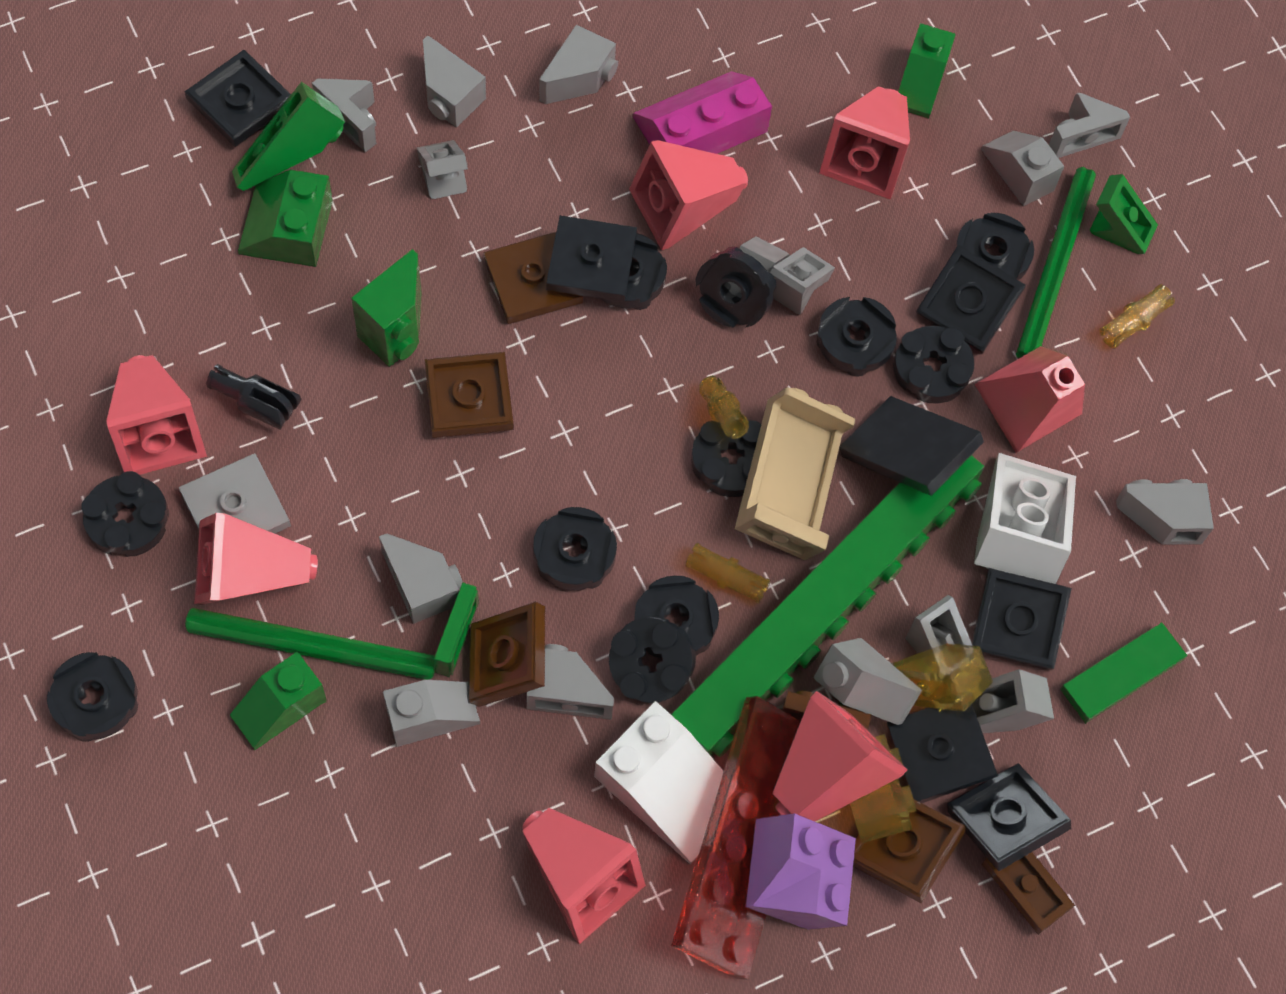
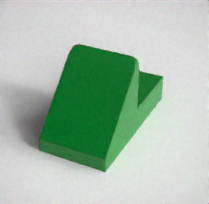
(1123, 217)

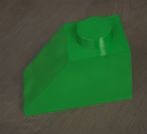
(925, 68)
(278, 700)

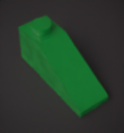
(292, 136)

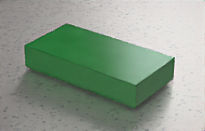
(456, 630)

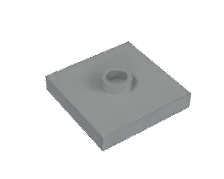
(237, 491)

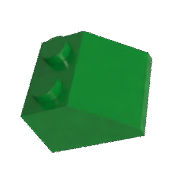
(288, 218)
(390, 311)

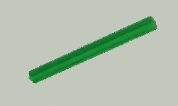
(1056, 261)
(310, 643)

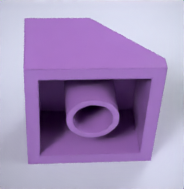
(801, 872)

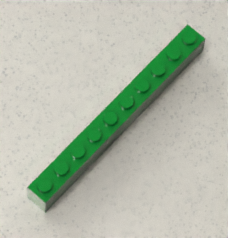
(820, 606)

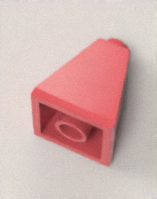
(869, 142)
(684, 189)
(1033, 396)
(151, 418)
(246, 560)
(831, 762)
(584, 869)

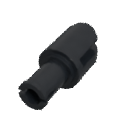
(255, 395)

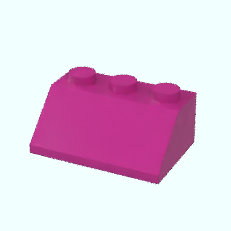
(709, 115)

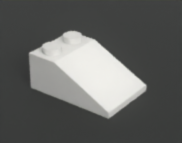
(1027, 520)
(663, 779)

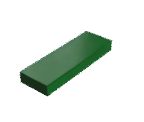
(1123, 672)

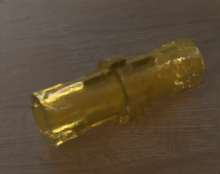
(1137, 316)
(723, 407)
(728, 573)

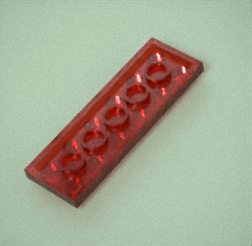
(714, 916)

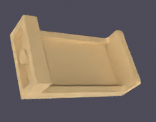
(792, 473)

